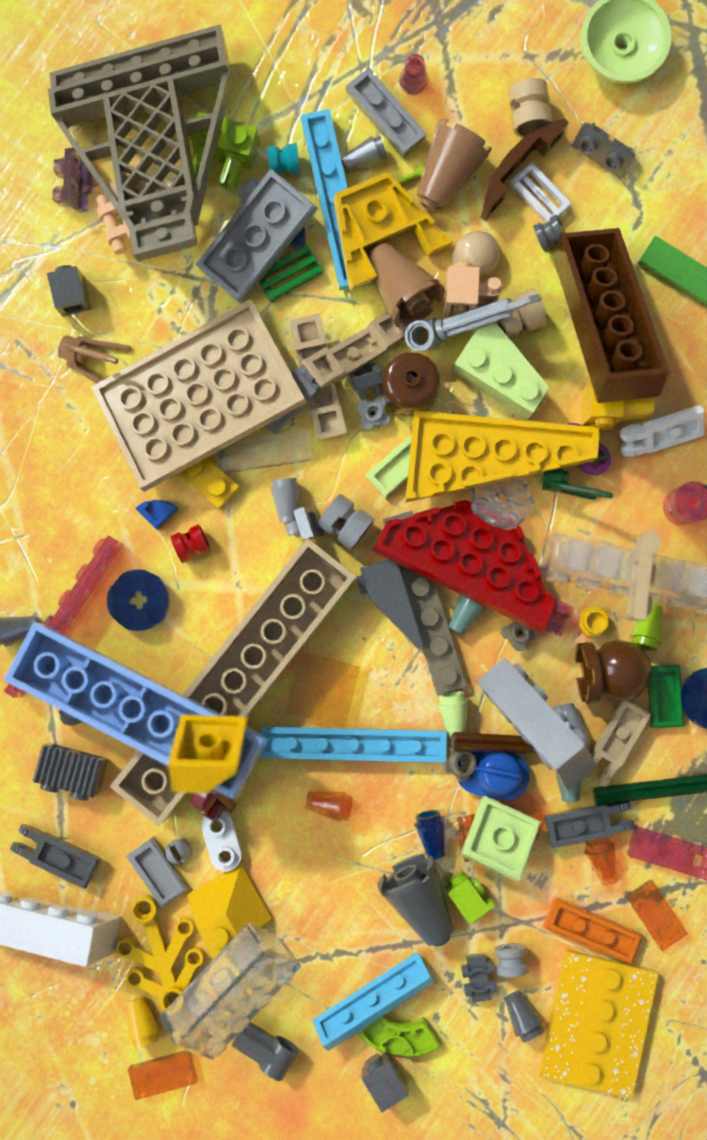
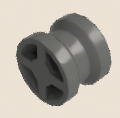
(549, 233)

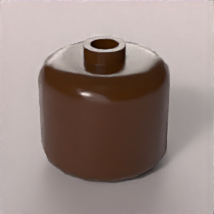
(413, 396)

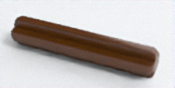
(490, 743)

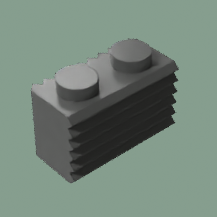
(69, 770)

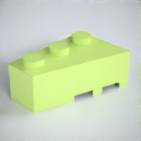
(500, 370)

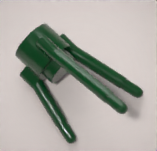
(557, 481)

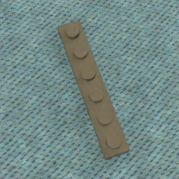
(433, 628)

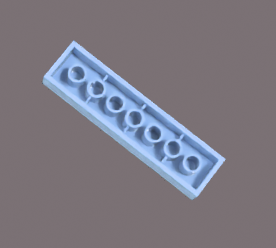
(115, 698)

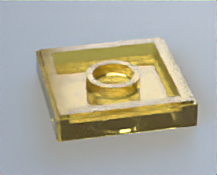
(323, 689)

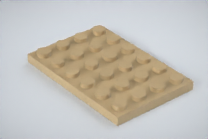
(197, 395)

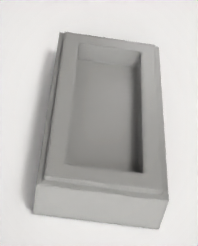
(157, 872)

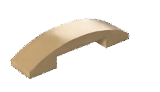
(355, 352)
(325, 406)

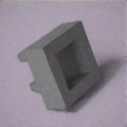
(366, 377)

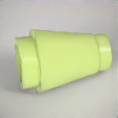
(453, 710)

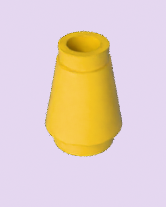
(141, 1023)

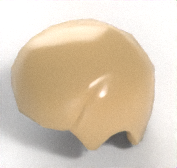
(479, 250)

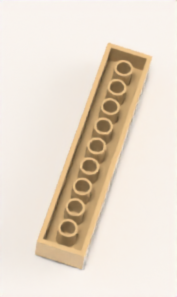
(247, 663)

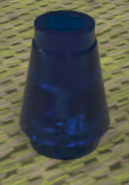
(431, 831)

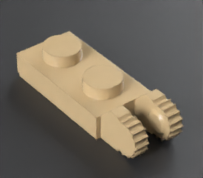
(642, 574)
(618, 738)

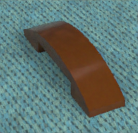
(542, 140)

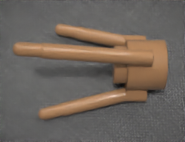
(78, 350)

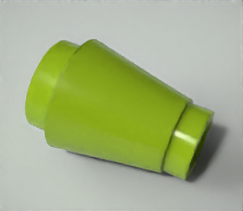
(649, 633)

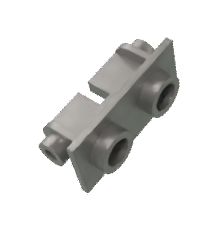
(595, 145)

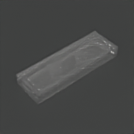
(267, 451)

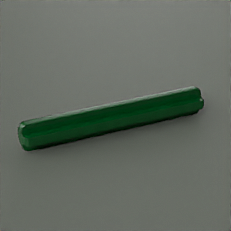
(650, 789)

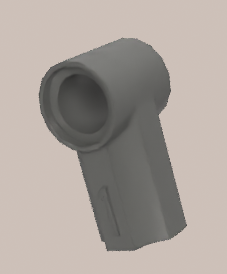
(272, 1053)

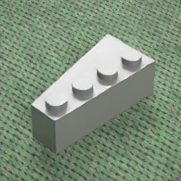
(538, 722)

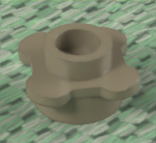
(519, 642)
(467, 767)

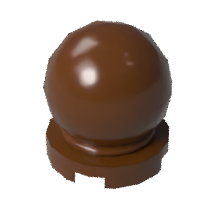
(615, 670)

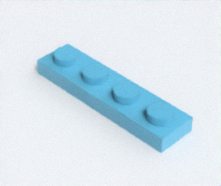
(372, 1001)

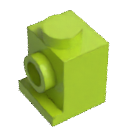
(468, 896)

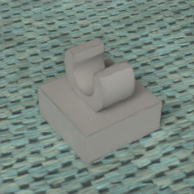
(305, 524)

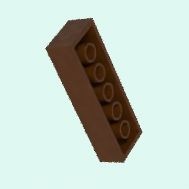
(610, 316)

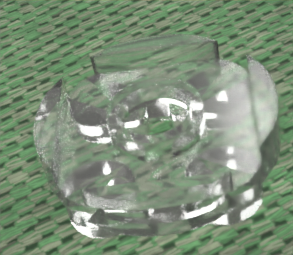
(503, 514)

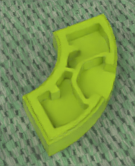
(400, 1038)

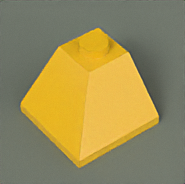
(205, 752)
(226, 907)

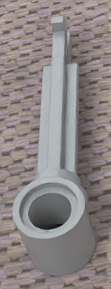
(444, 328)

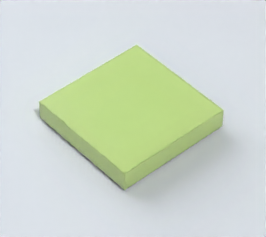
(500, 838)

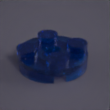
(128, 614)

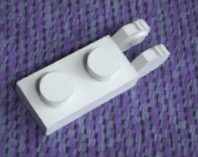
(663, 432)

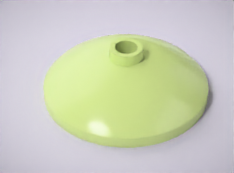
(637, 26)

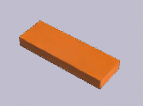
(593, 930)

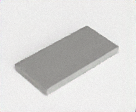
(256, 236)

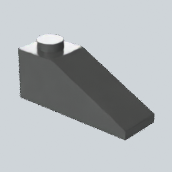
(388, 593)

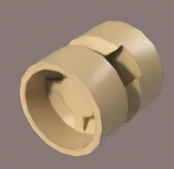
(529, 106)
(527, 317)

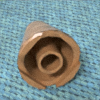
(450, 163)
(403, 285)

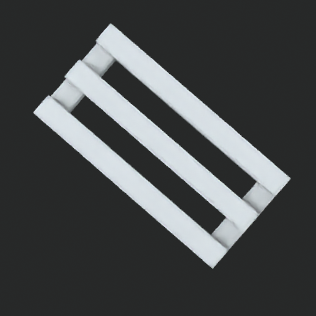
(529, 199)

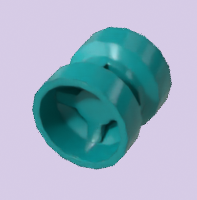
(284, 159)

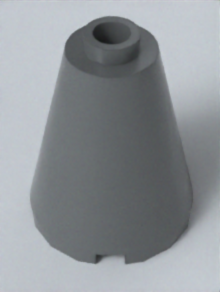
(419, 898)

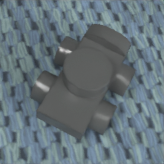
(478, 970)

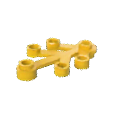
(161, 959)

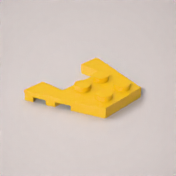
(375, 213)

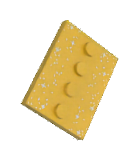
(598, 1023)

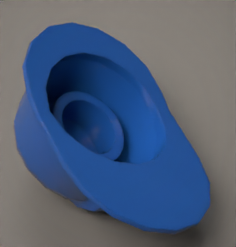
(497, 775)

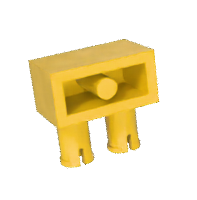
(610, 413)

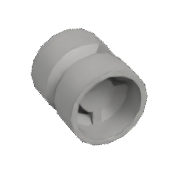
(353, 530)

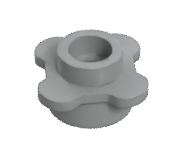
(369, 421)

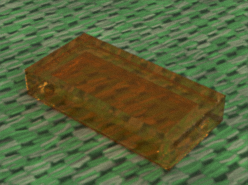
(656, 915)
(162, 1074)

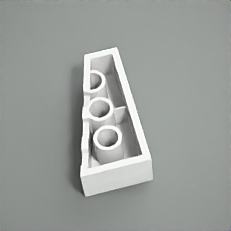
(57, 930)

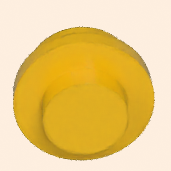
(594, 621)

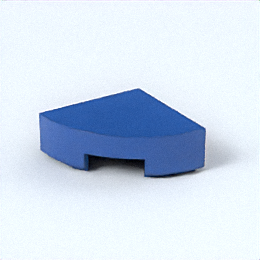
(157, 512)

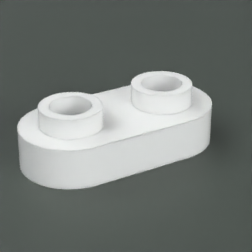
(222, 840)

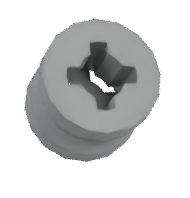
(511, 960)

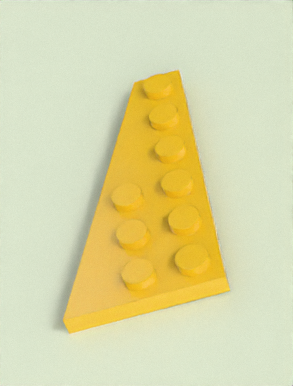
(476, 451)

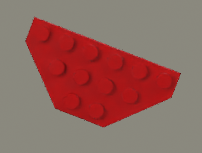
(472, 560)

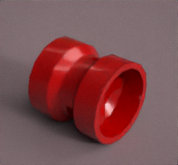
(190, 543)

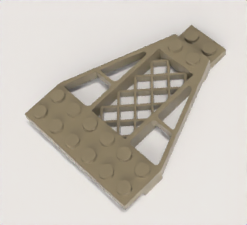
(134, 80)

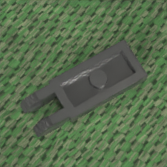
(585, 824)
(57, 856)

